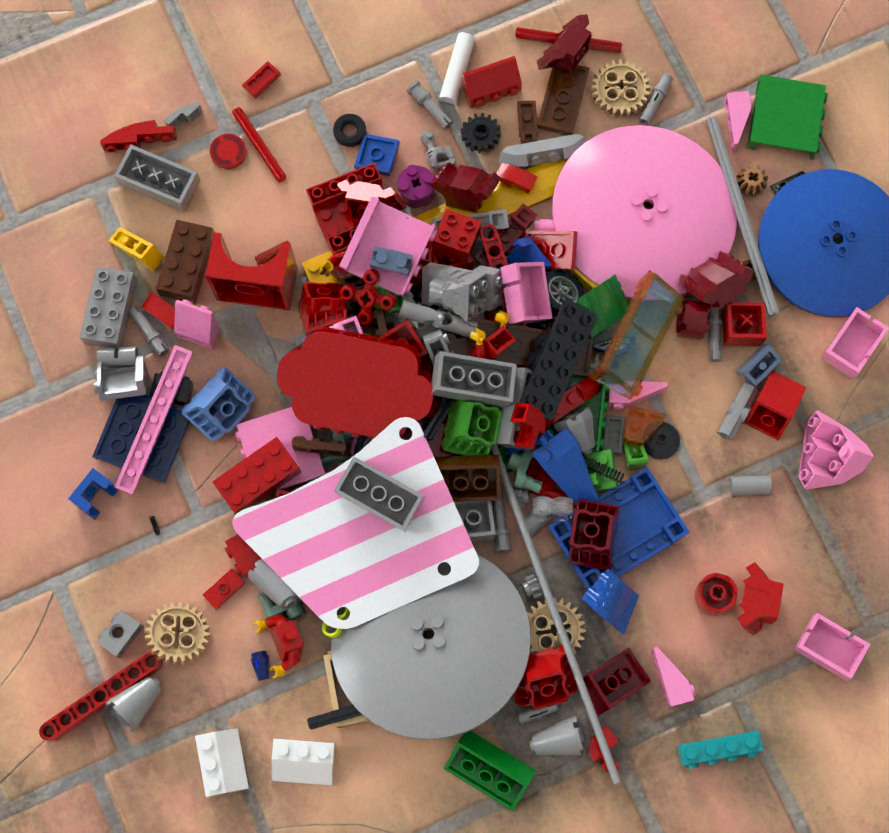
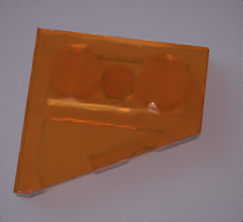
(641, 425)

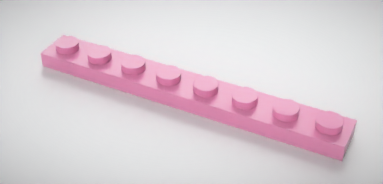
(154, 420)

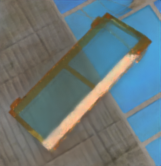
(638, 336)

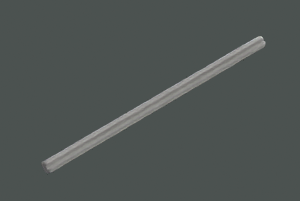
(742, 217)

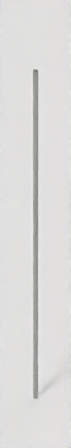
(553, 608)

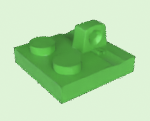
(601, 482)

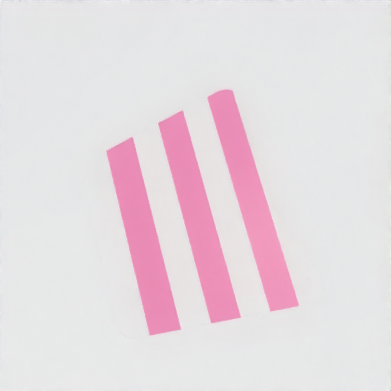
(351, 558)

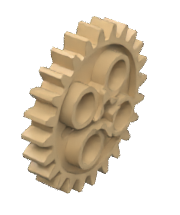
(620, 73)
(571, 618)
(159, 631)

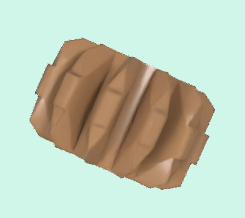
(752, 180)

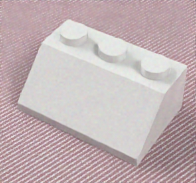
(303, 761)
(221, 762)

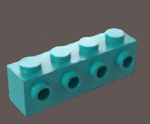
(719, 748)

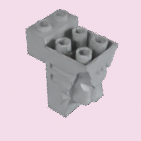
(461, 289)

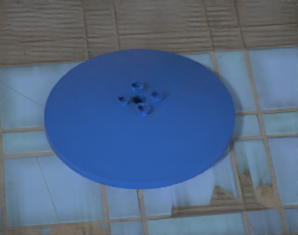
(800, 247)

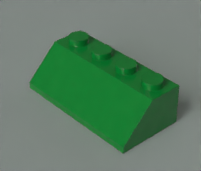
(490, 769)

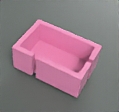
(526, 292)
(854, 343)
(826, 645)

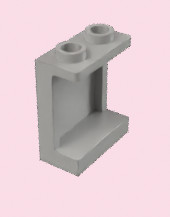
(121, 381)

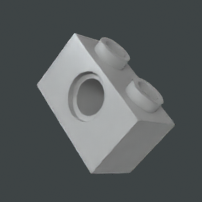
(115, 645)

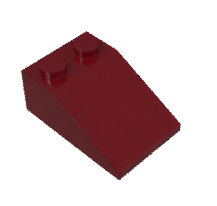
(615, 681)

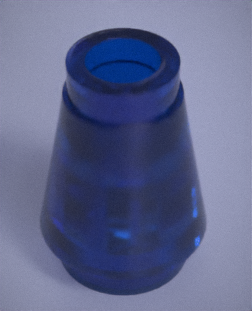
(260, 663)

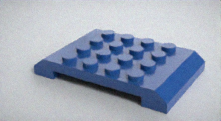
(644, 526)

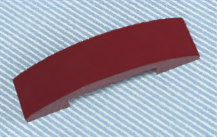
(518, 224)

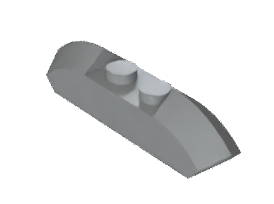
(541, 151)

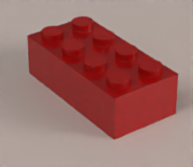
(257, 476)

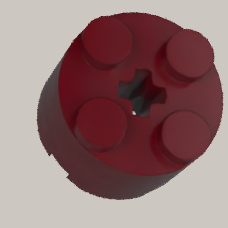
(692, 320)

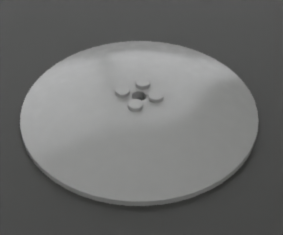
(442, 682)

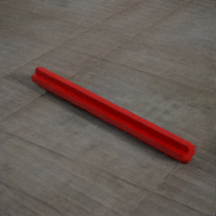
(550, 37)

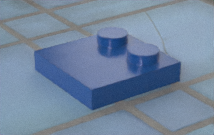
(379, 151)

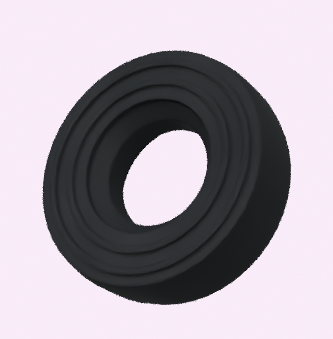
(349, 141)

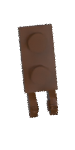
(527, 120)
(317, 446)

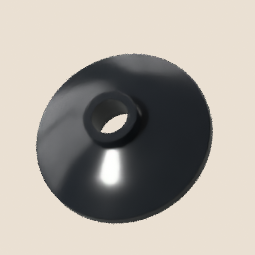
(663, 449)

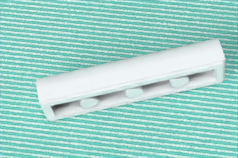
(457, 66)

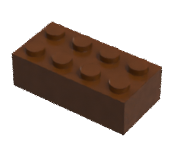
(185, 261)
(471, 477)

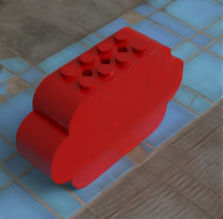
(355, 382)

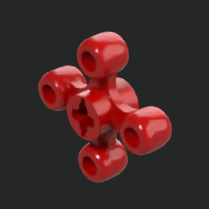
(364, 300)

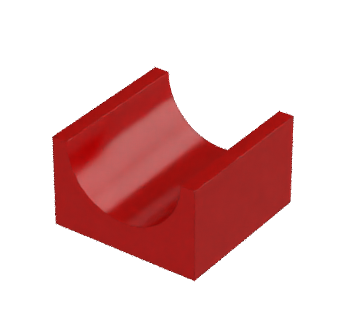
(261, 286)

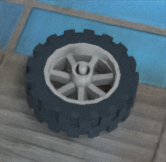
(566, 285)

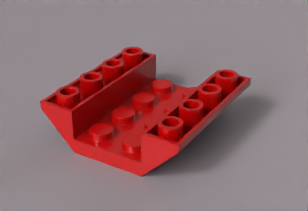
(330, 206)

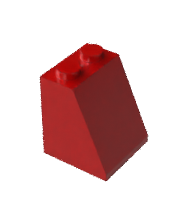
(775, 405)

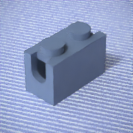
(391, 261)
(759, 365)

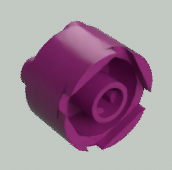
(416, 177)

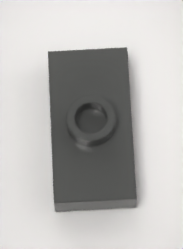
(614, 434)

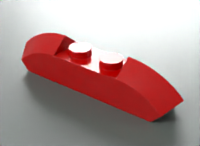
(575, 397)

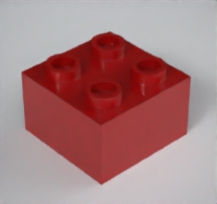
(456, 236)
(744, 324)

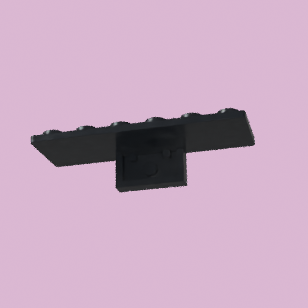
(557, 357)

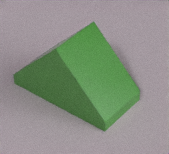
(634, 456)

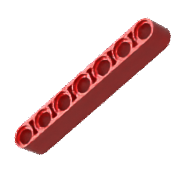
(494, 261)
(91, 698)

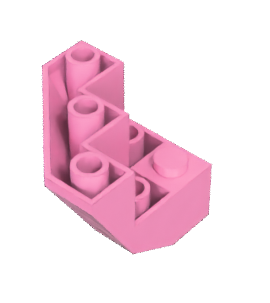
(830, 453)

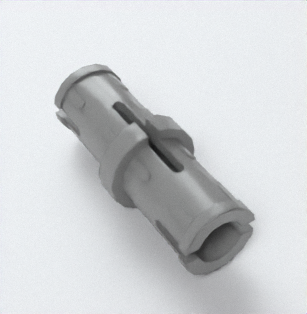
(531, 714)

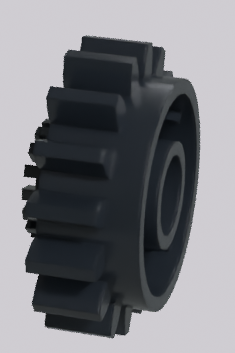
(481, 124)

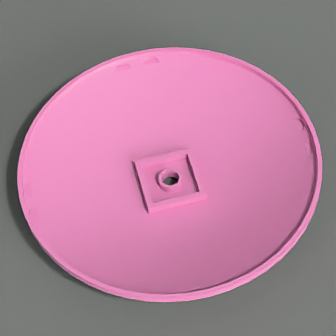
(604, 197)

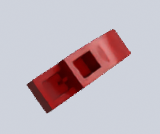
(135, 134)

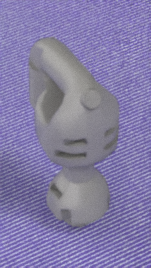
(436, 153)

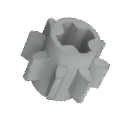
(522, 495)
(532, 587)

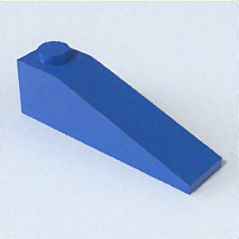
(567, 467)

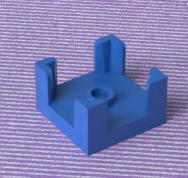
(526, 252)
(88, 489)

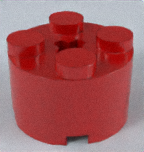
(716, 583)

